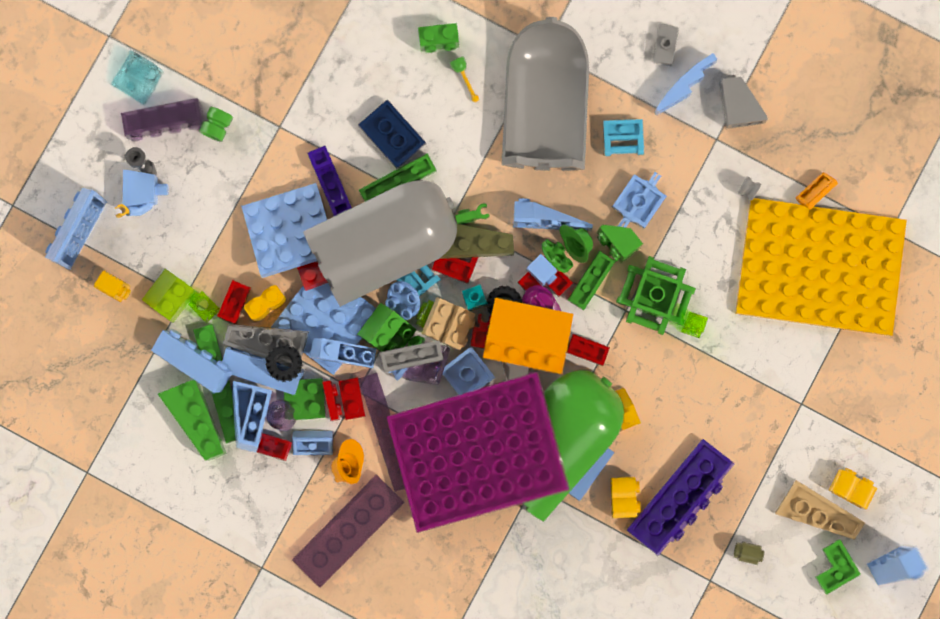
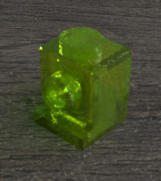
(694, 324)

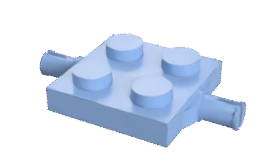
(639, 201)

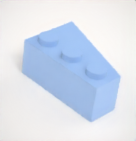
(249, 410)
(898, 565)

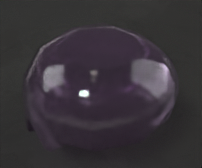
(280, 415)

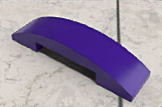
(329, 180)

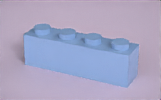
(192, 361)

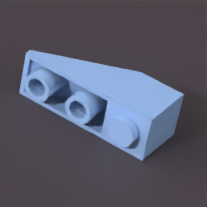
(342, 352)

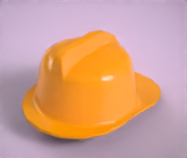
(348, 463)

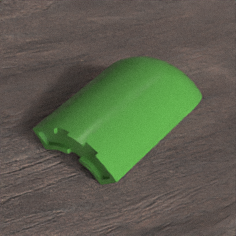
(585, 422)

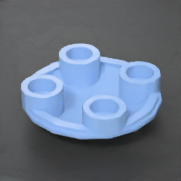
(403, 299)

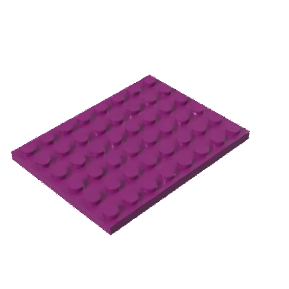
(478, 452)

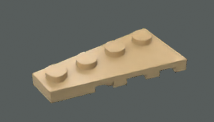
(815, 510)

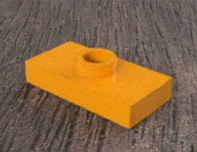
(816, 190)

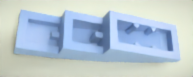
(681, 89)

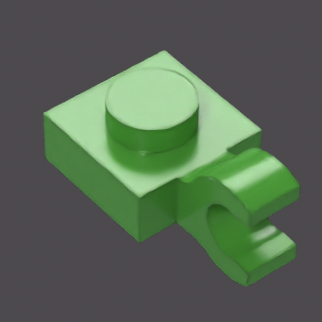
(467, 216)

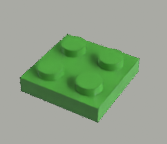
(308, 400)

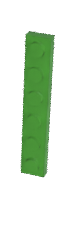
(207, 341)

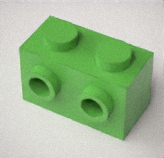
(438, 38)

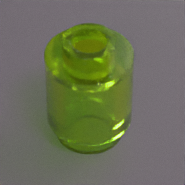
(424, 313)

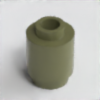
(748, 553)

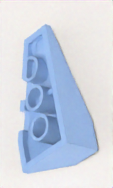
(537, 216)

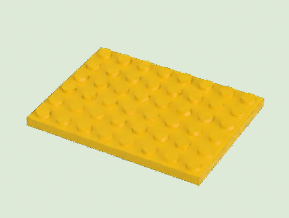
(821, 267)

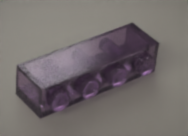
(162, 119)

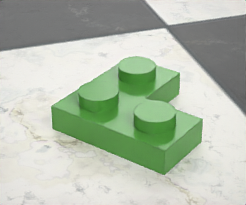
(842, 568)

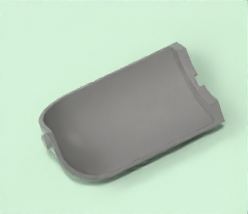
(546, 98)
(383, 239)

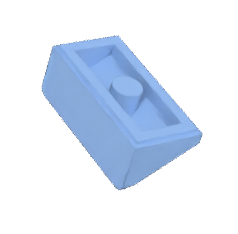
(312, 442)

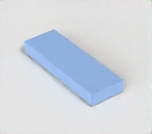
(587, 480)

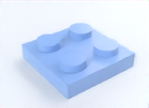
(467, 372)

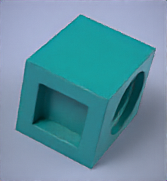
(474, 298)

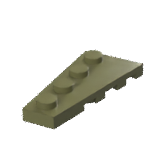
(480, 243)

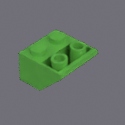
(619, 240)
(386, 330)

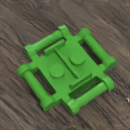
(656, 295)

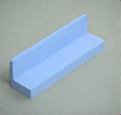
(254, 369)

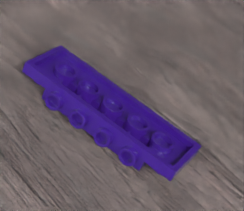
(681, 498)

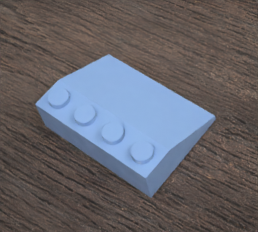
(76, 228)

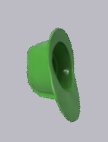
(577, 242)

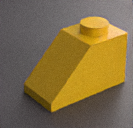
(630, 415)

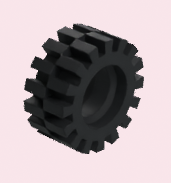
(500, 292)
(288, 374)

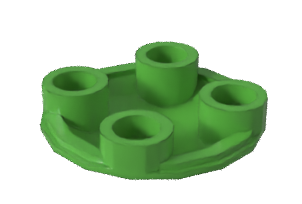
(555, 255)

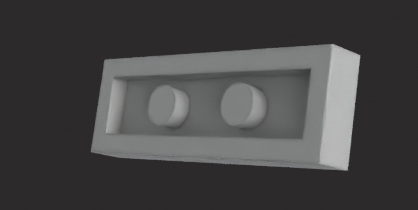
(411, 356)

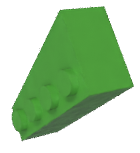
(192, 413)

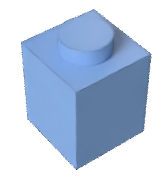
(542, 270)

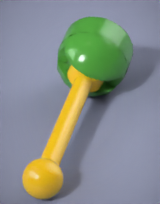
(459, 66)

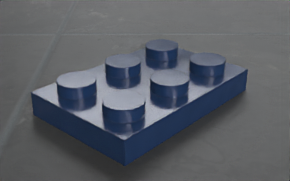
(392, 134)

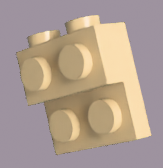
(449, 324)

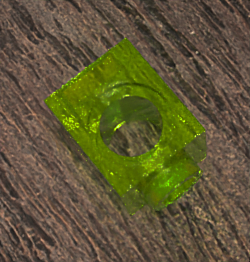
(208, 313)

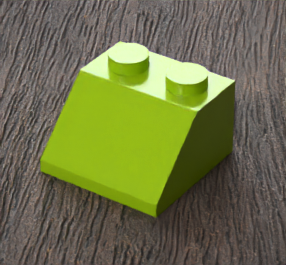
(169, 295)

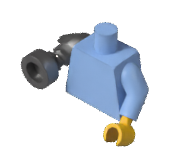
(140, 188)

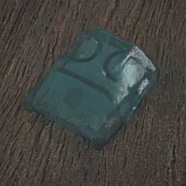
(137, 77)

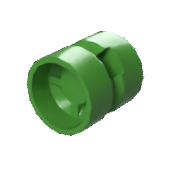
(216, 123)

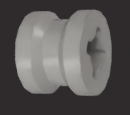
(749, 188)

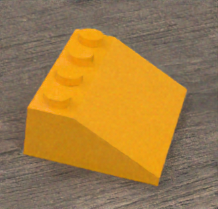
(528, 335)

